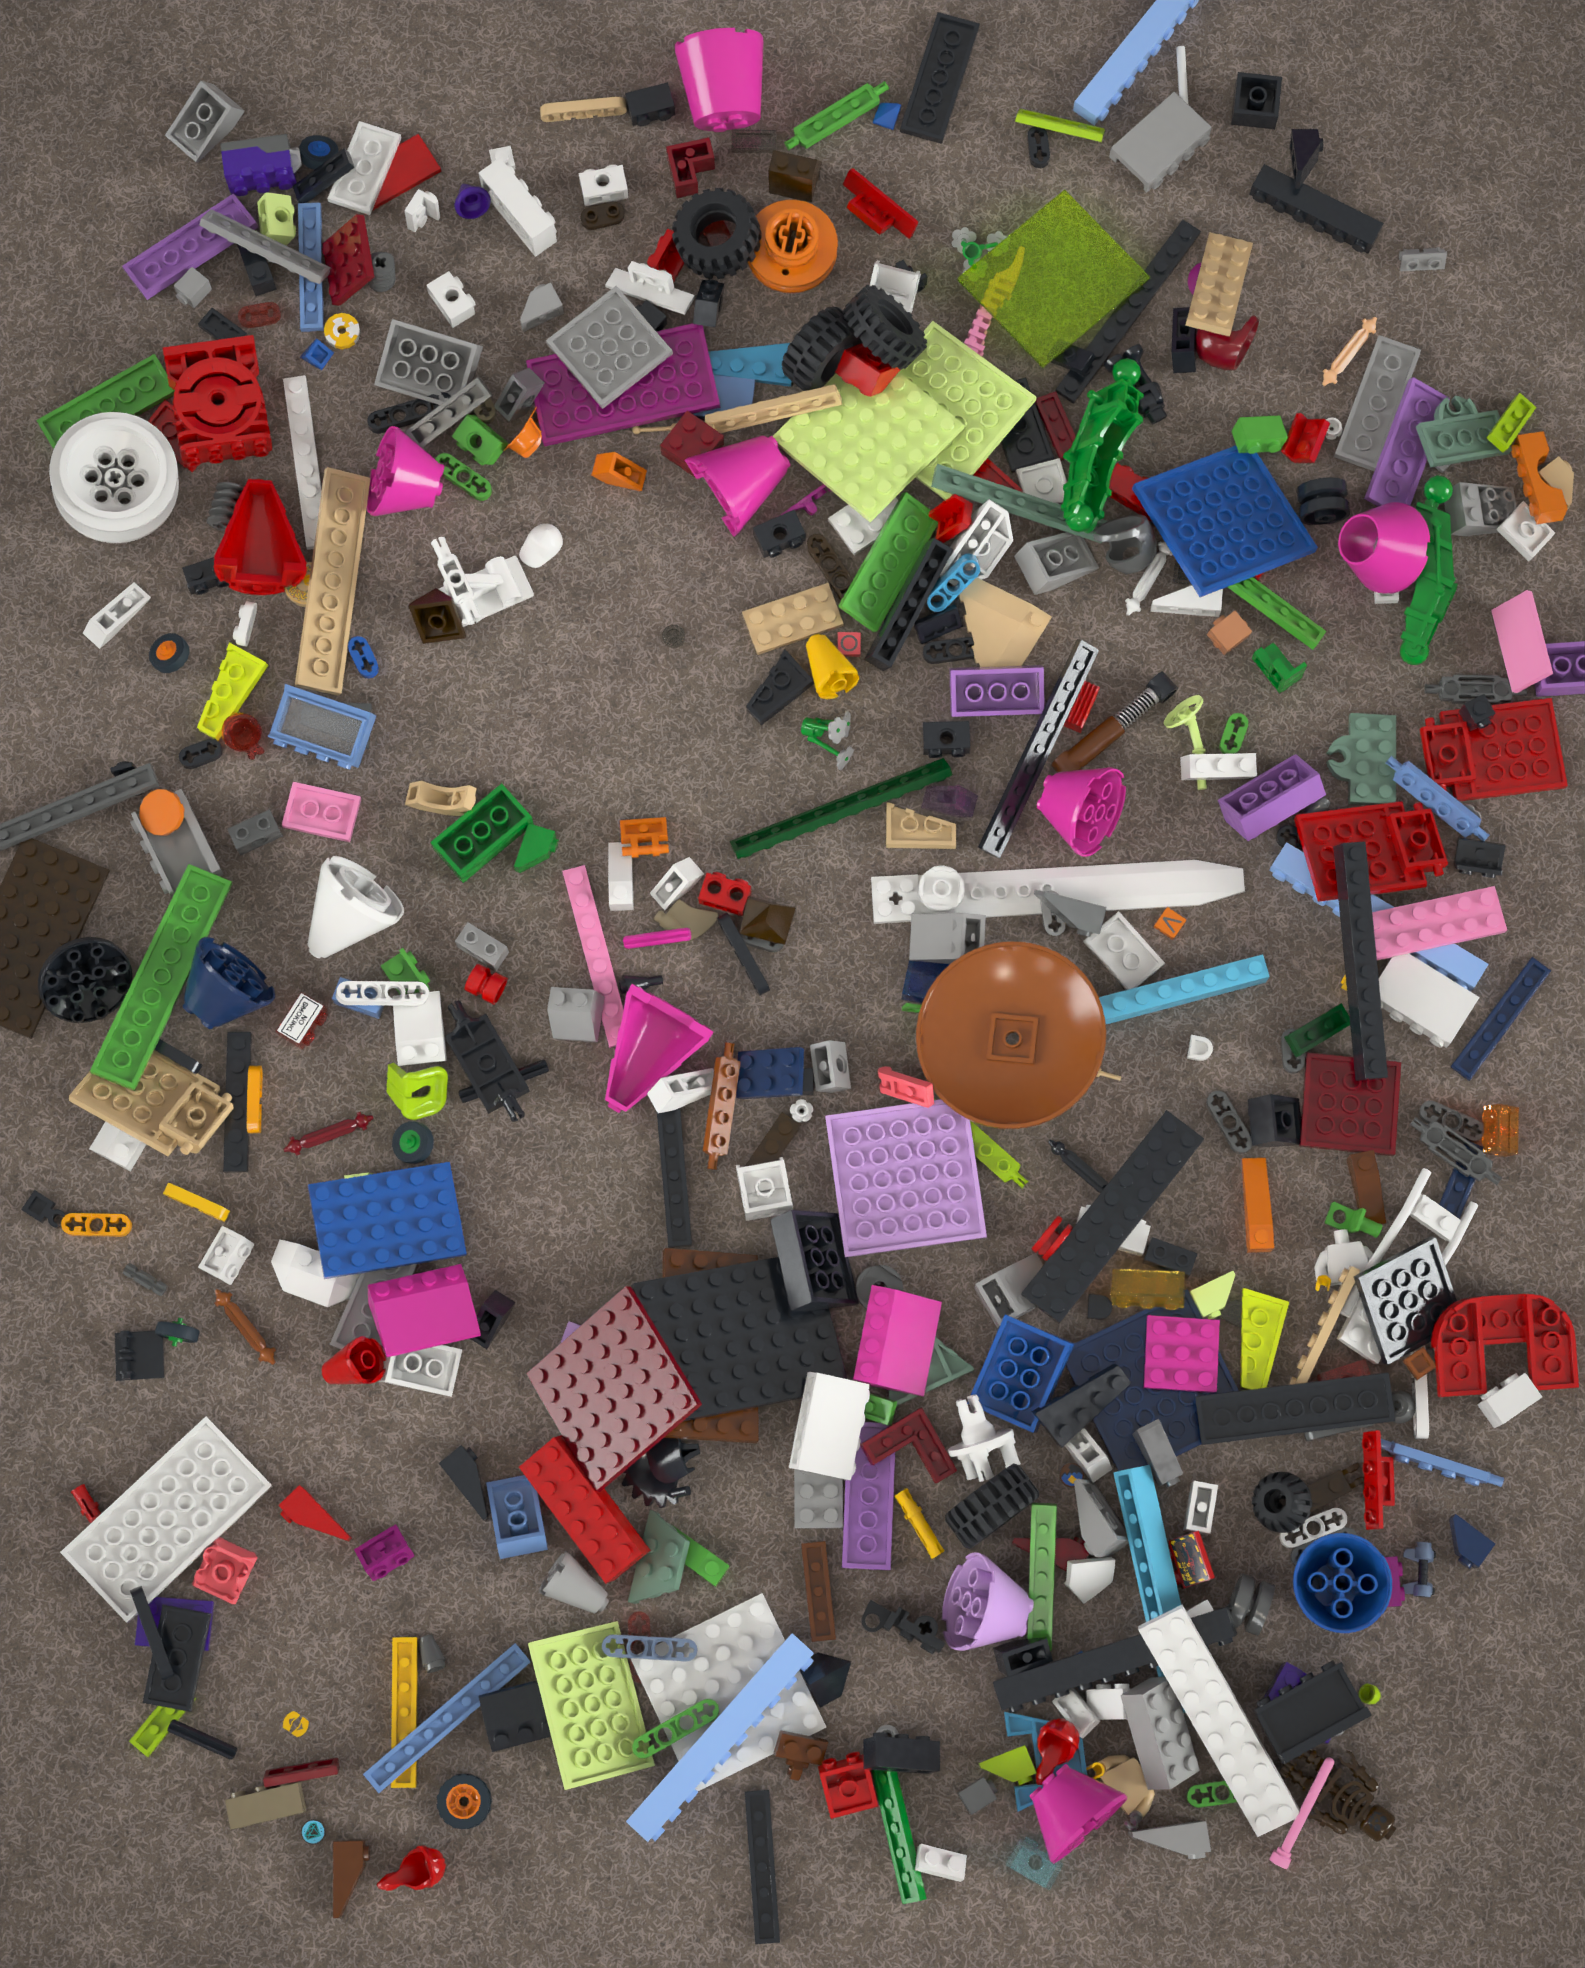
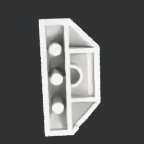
(985, 538)
(302, 1275)

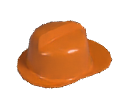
(527, 440)

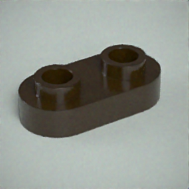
(603, 217)

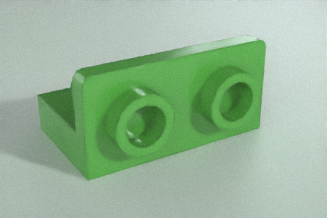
(403, 969)

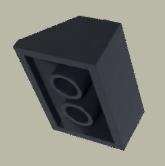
(514, 1716)

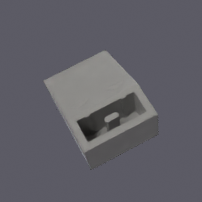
(1479, 508)
(945, 936)
(1003, 1289)

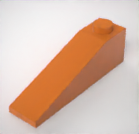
(1257, 1206)

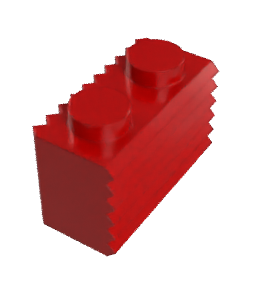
(1082, 707)

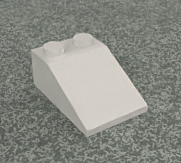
(420, 1031)
(425, 1369)

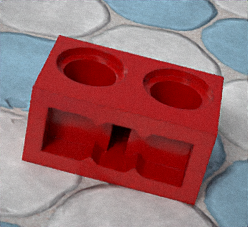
(722, 900)

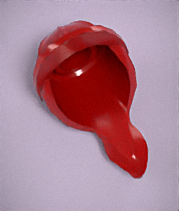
(1057, 1745)
(418, 1870)

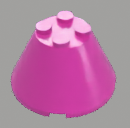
(404, 476)
(1083, 806)
(1072, 1808)

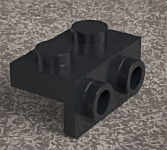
(1479, 857)

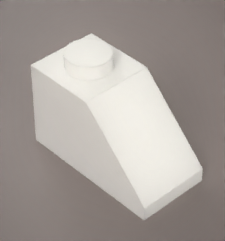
(676, 882)

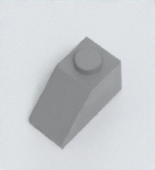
(541, 306)

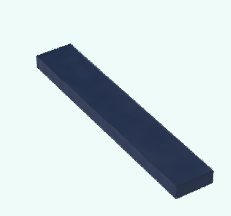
(1500, 1019)

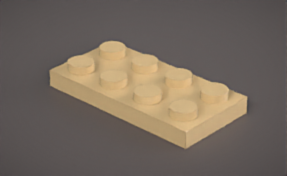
(792, 618)

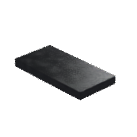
(1027, 440)
(184, 1640)

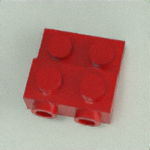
(847, 1785)

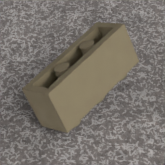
(264, 1805)

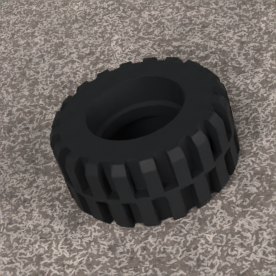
(701, 212)
(818, 349)
(991, 1506)

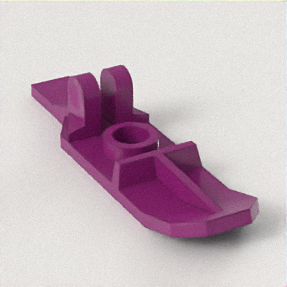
(807, 503)

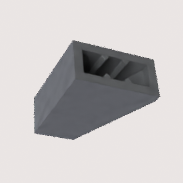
(1158, 1453)

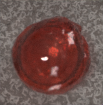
(245, 725)

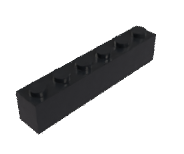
(1316, 209)
(908, 604)

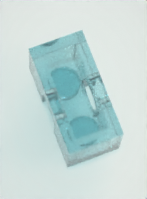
(1020, 1858)

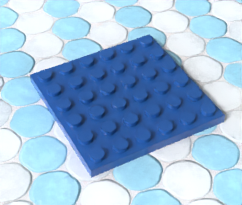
(1224, 519)

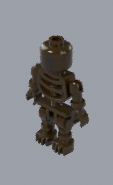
(1374, 1820)

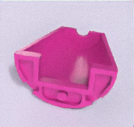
(741, 476)

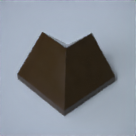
(436, 617)
(767, 920)

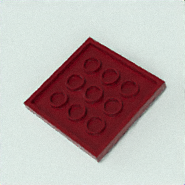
(1348, 1112)

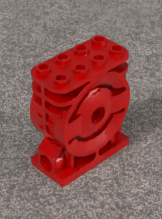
(214, 374)

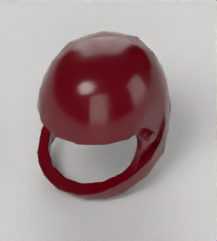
(1226, 351)

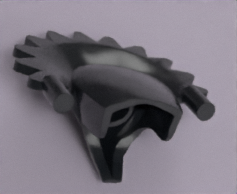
(658, 1472)

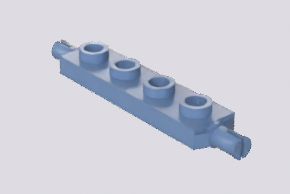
(1437, 799)
(1449, 1468)

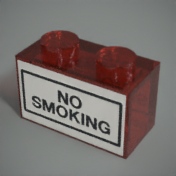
(302, 1021)

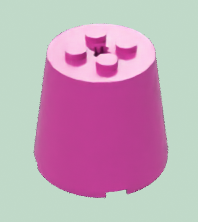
(722, 77)

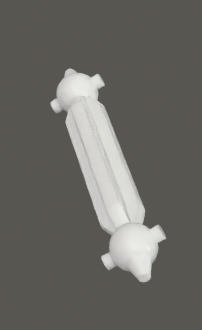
(1148, 579)

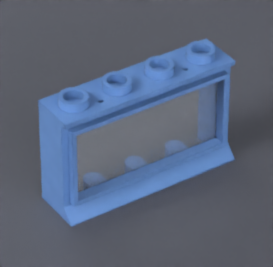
(322, 727)

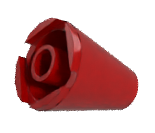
(356, 1363)

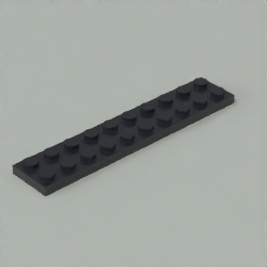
(1112, 1217)

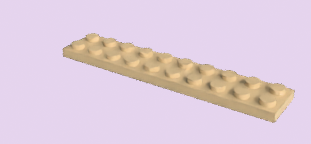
(332, 581)

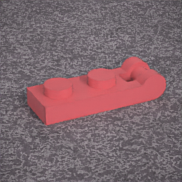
(905, 1087)

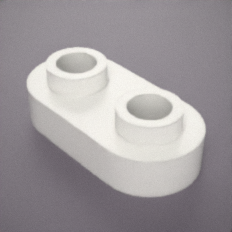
(243, 631)

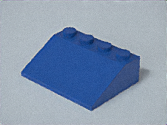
(1021, 1372)

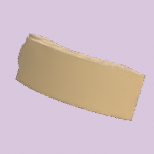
(441, 799)

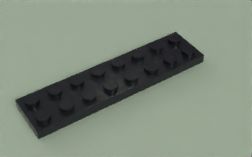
(1295, 1408)

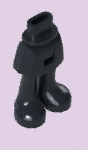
(1152, 403)

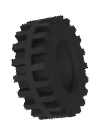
(885, 327)

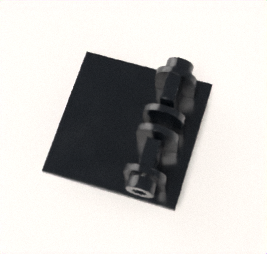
(138, 1355)

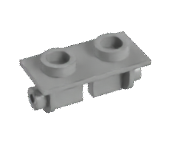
(1428, 260)

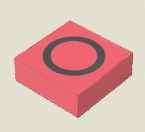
(849, 643)

